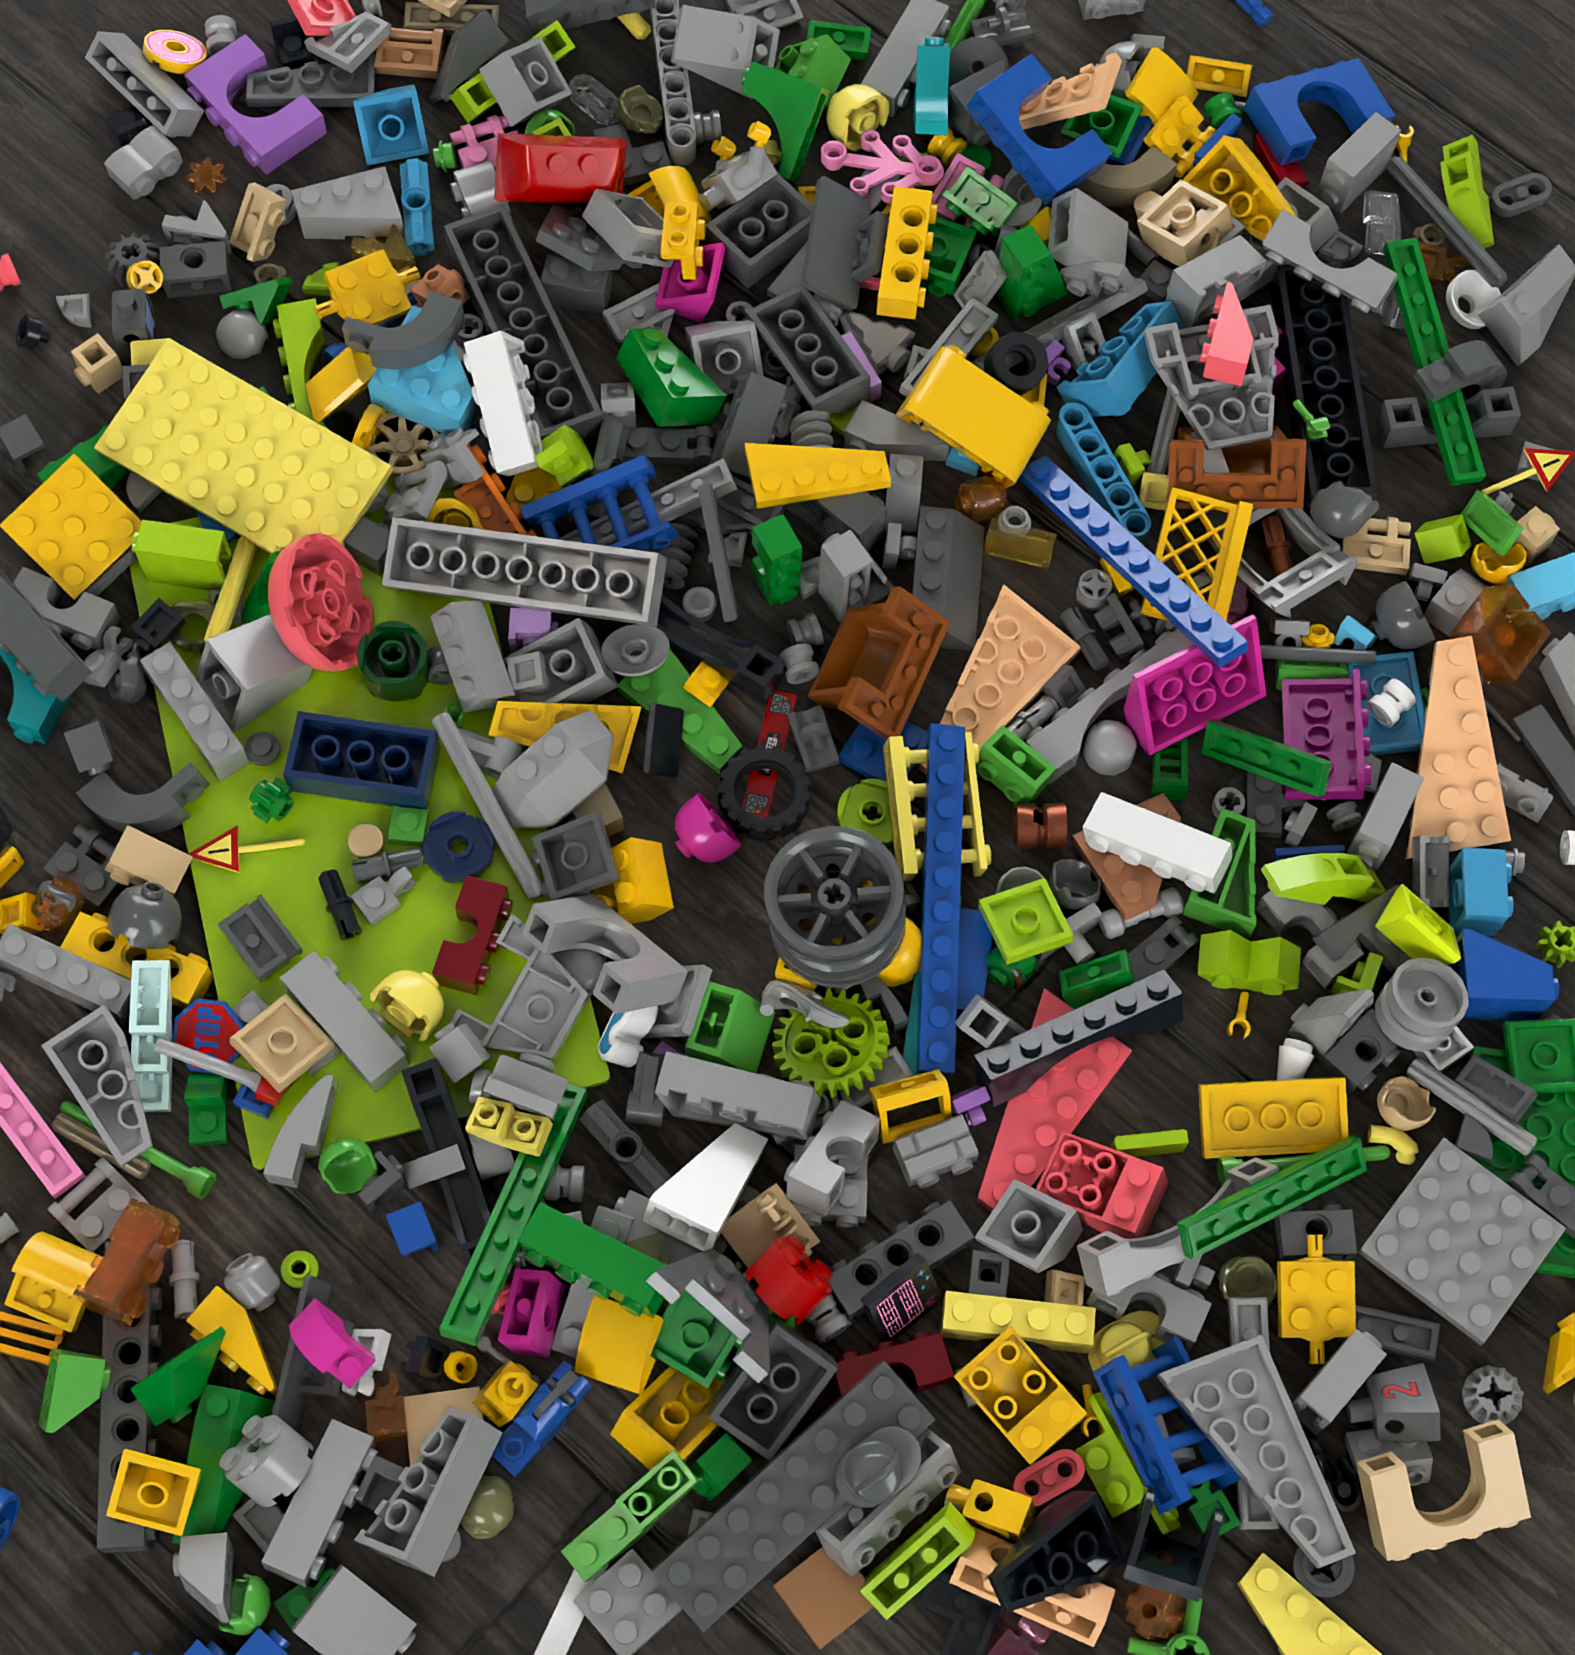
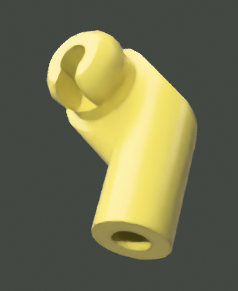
(1398, 1139)

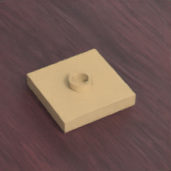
(282, 1043)
(425, 1411)

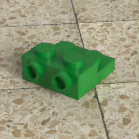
(948, 256)
(694, 1341)

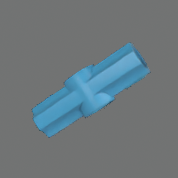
(416, 193)

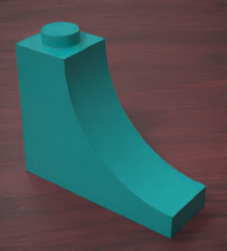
(931, 87)
(32, 713)

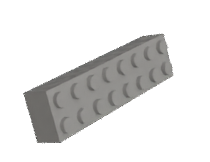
(524, 571)

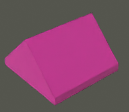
(691, 297)

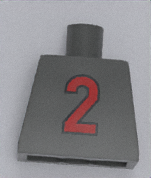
(1399, 1405)

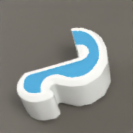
(623, 1035)

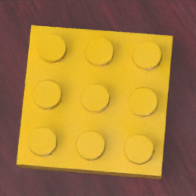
(73, 526)

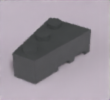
(748, 420)

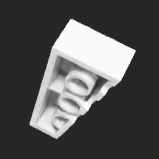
(504, 401)

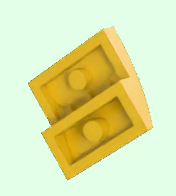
(1159, 85)
(617, 1346)

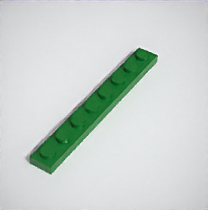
(1427, 346)
(498, 1243)

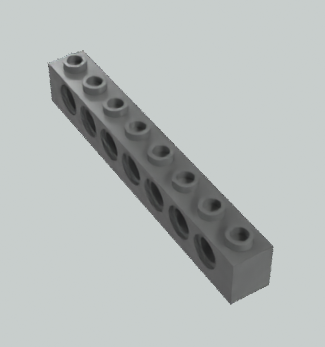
(116, 1415)

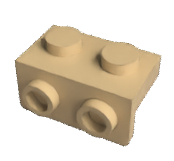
(258, 222)

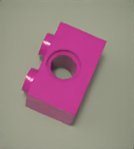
(531, 1313)

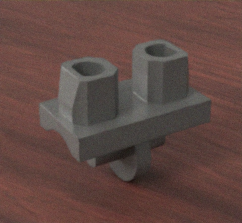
(1004, 27)
(1114, 614)
(813, 739)

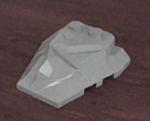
(1219, 410)

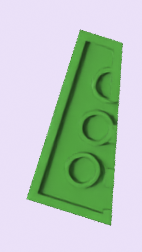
(703, 727)

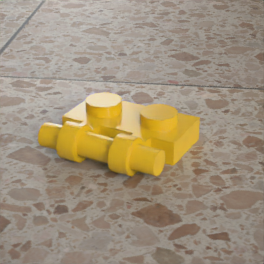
(1174, 128)

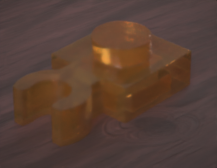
(1438, 265)
(387, 1412)

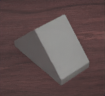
(1082, 340)

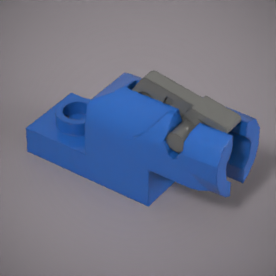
(540, 1419)

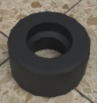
(1029, 349)

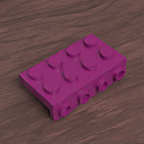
(1329, 722)

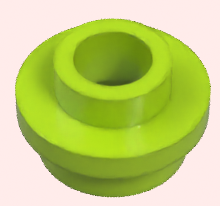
(294, 1258)

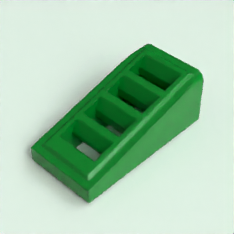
(1171, 784)

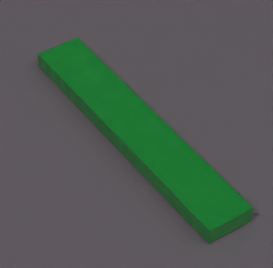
(1271, 1197)

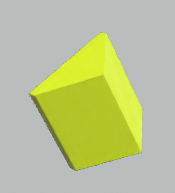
(1418, 928)

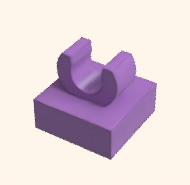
(1054, 353)
(969, 1103)

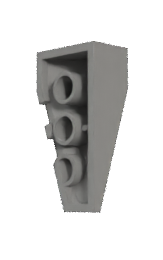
(1307, 209)
(1329, 1019)

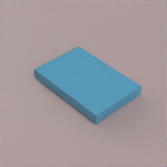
(1409, 729)

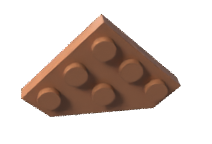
(1128, 886)

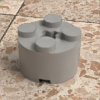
(267, 1459)

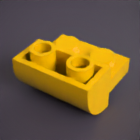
(670, 185)
(47, 1278)

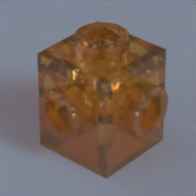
(1141, 1613)

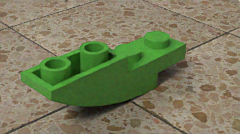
(630, 1516)

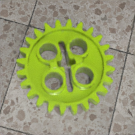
(833, 1046)

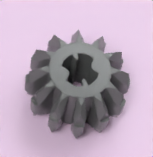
(128, 252)

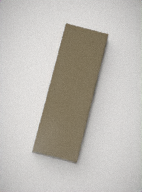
(422, 17)

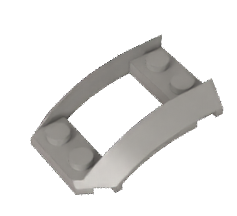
(1321, 569)

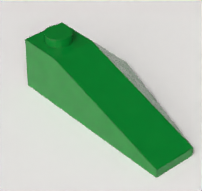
(216, 1430)

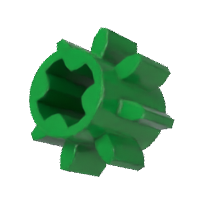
(271, 800)

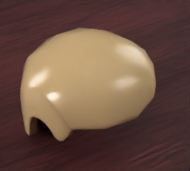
(1404, 1104)

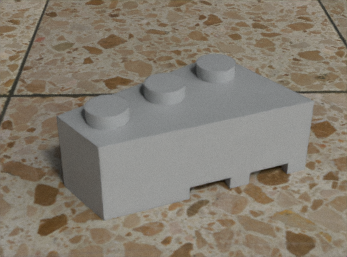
(348, 207)
(849, 575)

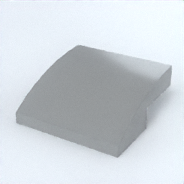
(773, 12)

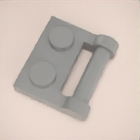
(413, 501)
(99, 1219)

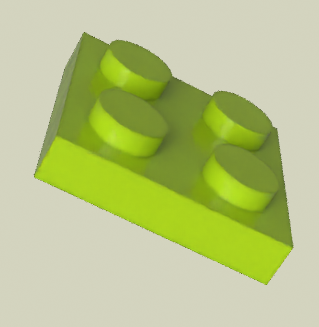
(1025, 921)

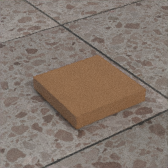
(823, 1597)

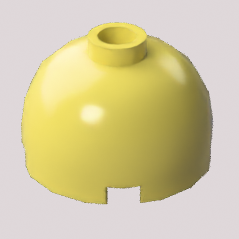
(855, 111)
(410, 1002)

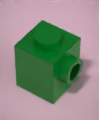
(719, 1466)

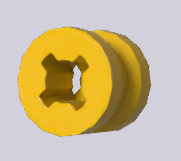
(946, 147)
(153, 276)

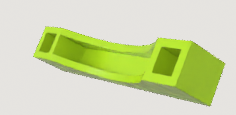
(302, 343)

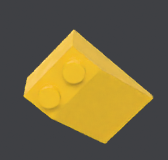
(668, 1418)

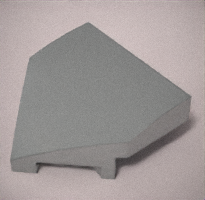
(638, 312)

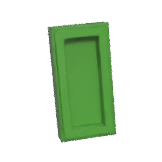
(1491, 522)

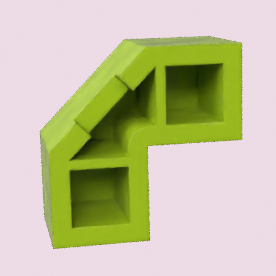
(1249, 965)

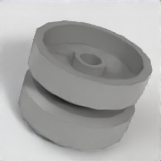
(1421, 1004)

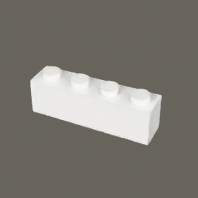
(1157, 843)

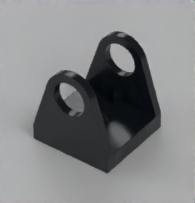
(1165, 1562)

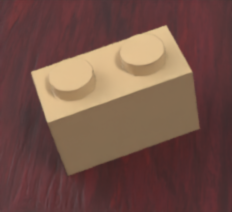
(145, 859)

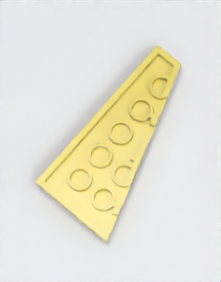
(1295, 1616)

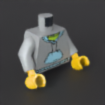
(741, 173)

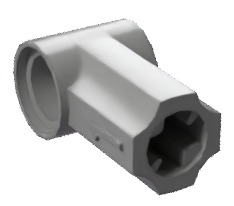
(491, 754)

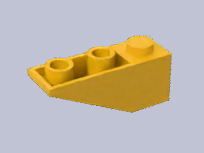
(241, 1342)

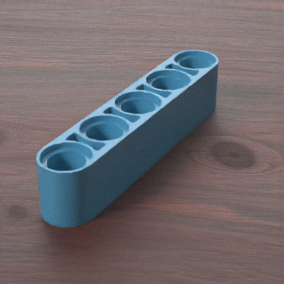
(1100, 461)

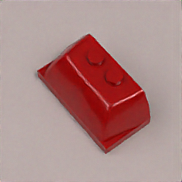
(557, 167)

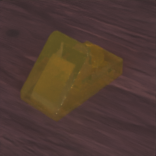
(394, 247)

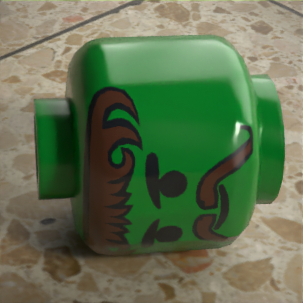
(1009, 975)

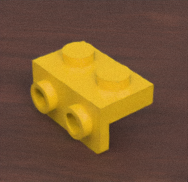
(681, 236)

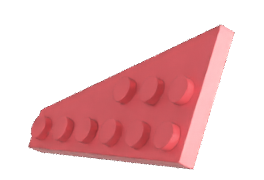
(1047, 1108)

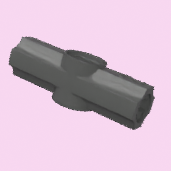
(608, 454)
(611, 1134)

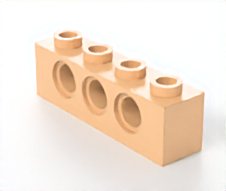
(1074, 1613)

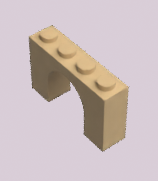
(1491, 1501)

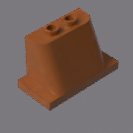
(1261, 472)
(880, 661)

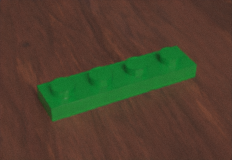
(1266, 758)

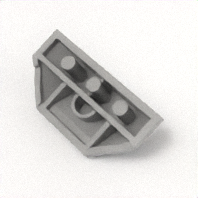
(555, 773)

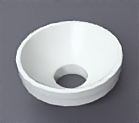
(1476, 291)

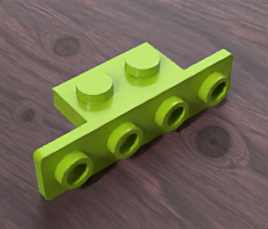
(1115, 1471)

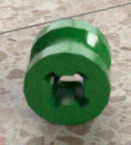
(1220, 109)

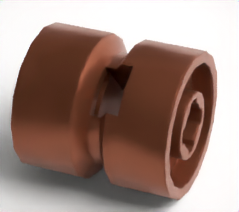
(1040, 825)

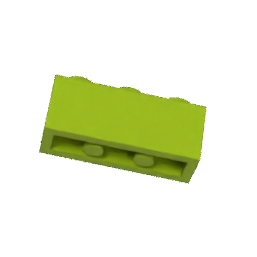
(918, 1560)

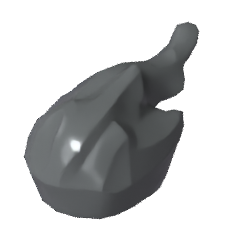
(129, 683)

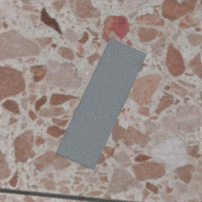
(433, 1166)

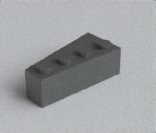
(579, 12)

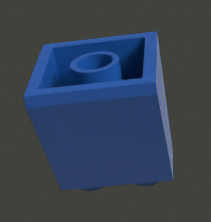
(1502, 980)

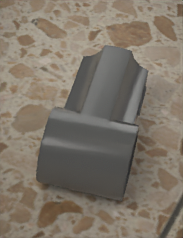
(643, 1103)

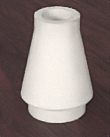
(1294, 1059)

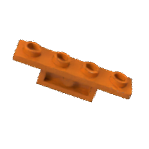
(488, 501)

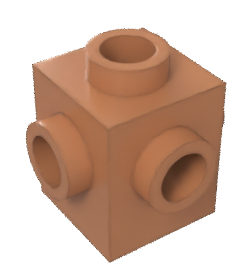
(442, 282)

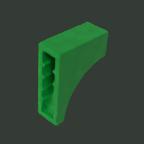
(795, 108)

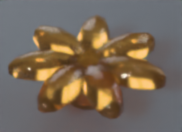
(206, 175)

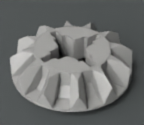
(1483, 1409)

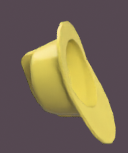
(1128, 1337)

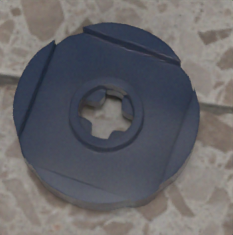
(455, 866)

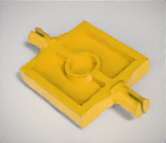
(367, 290)
(1316, 1299)

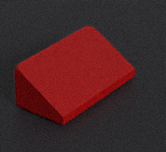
(1277, 173)

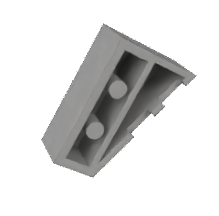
(1198, 282)

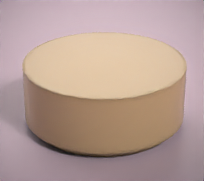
(365, 841)

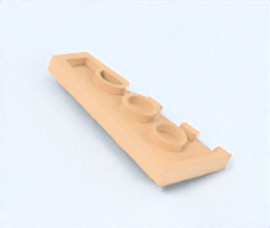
(1074, 96)

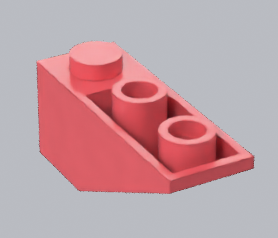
(1231, 340)

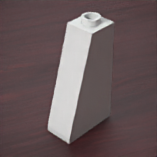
(705, 1191)

